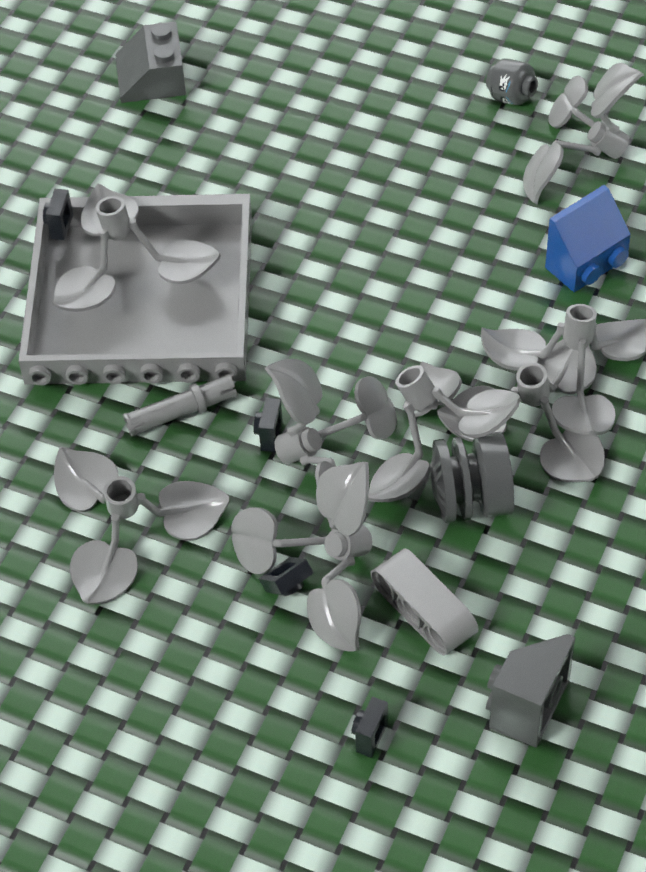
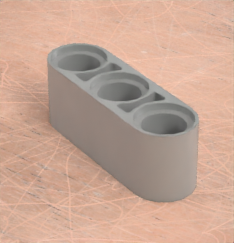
(424, 601)

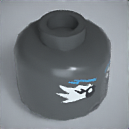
(511, 81)

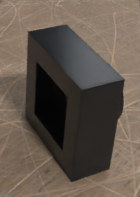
(58, 214)
(268, 424)
(286, 576)
(370, 726)

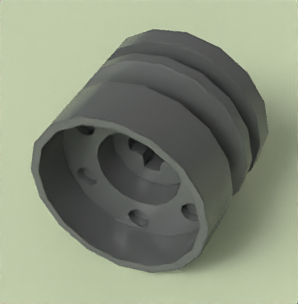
(472, 477)

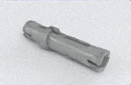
(179, 405)

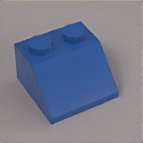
(587, 240)

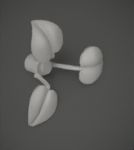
(603, 136)
(112, 216)
(616, 340)
(424, 390)
(302, 392)
(570, 454)
(342, 498)
(103, 570)

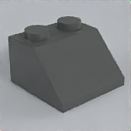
(151, 64)
(529, 688)

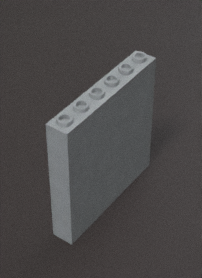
(148, 325)

